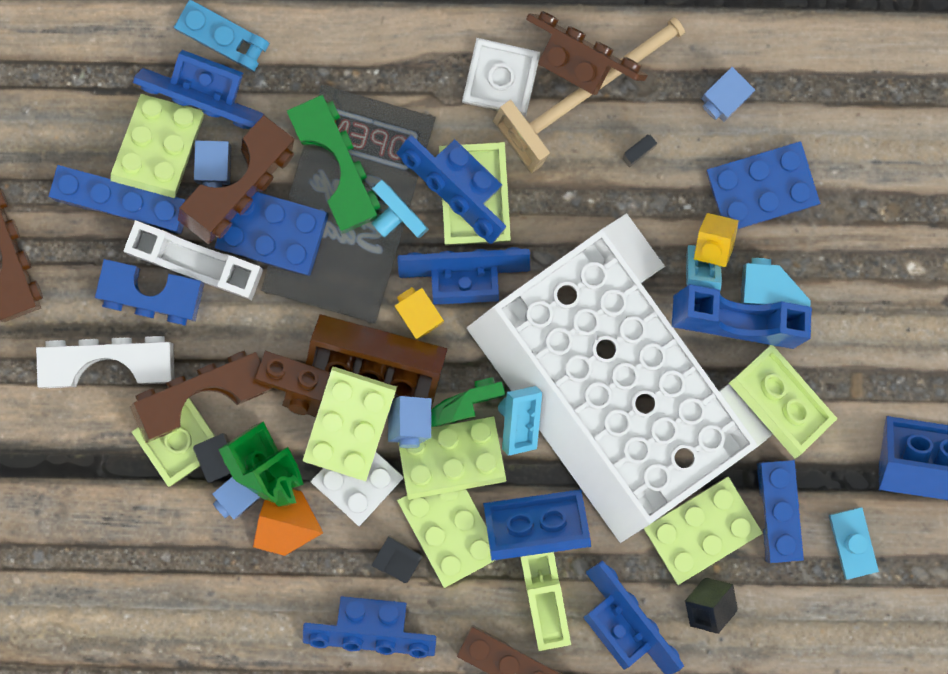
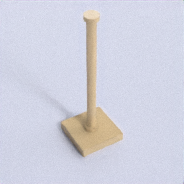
(524, 136)

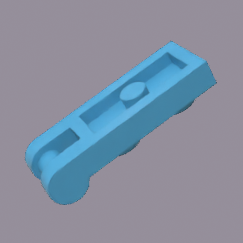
(220, 35)

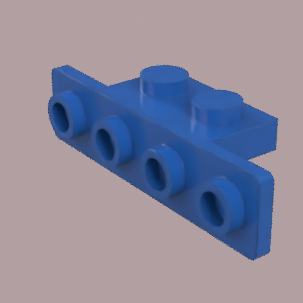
(202, 85)
(458, 181)
(464, 275)
(624, 625)
(370, 626)

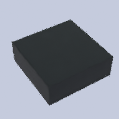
(639, 150)

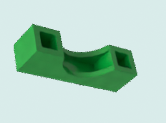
(316, 126)

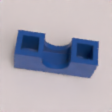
(120, 288)
(781, 511)

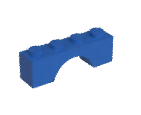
(117, 199)
(772, 324)

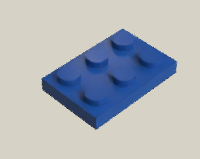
(764, 186)
(276, 234)
(536, 525)

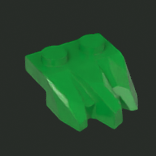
(461, 406)
(261, 467)

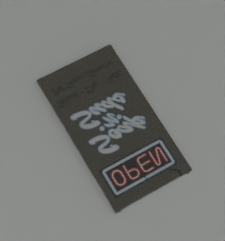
(356, 265)

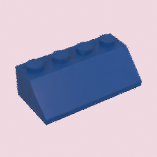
(914, 458)

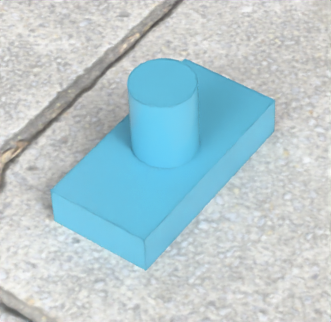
(396, 213)
(702, 273)
(522, 420)
(853, 543)

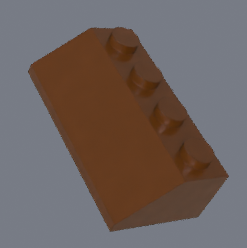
(379, 355)

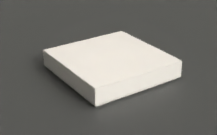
(500, 75)

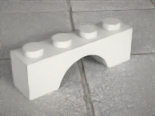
(193, 260)
(63, 365)

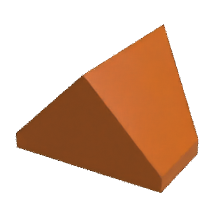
(286, 527)

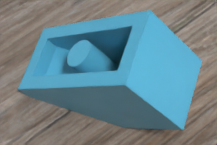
(769, 284)

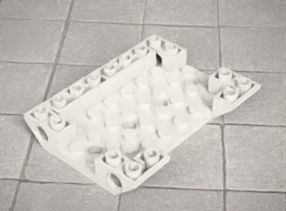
(589, 402)

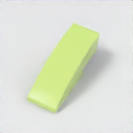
(545, 601)

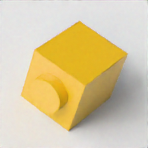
(716, 239)
(418, 312)

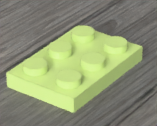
(157, 146)
(456, 229)
(783, 401)
(349, 423)
(454, 459)
(702, 530)
(449, 533)

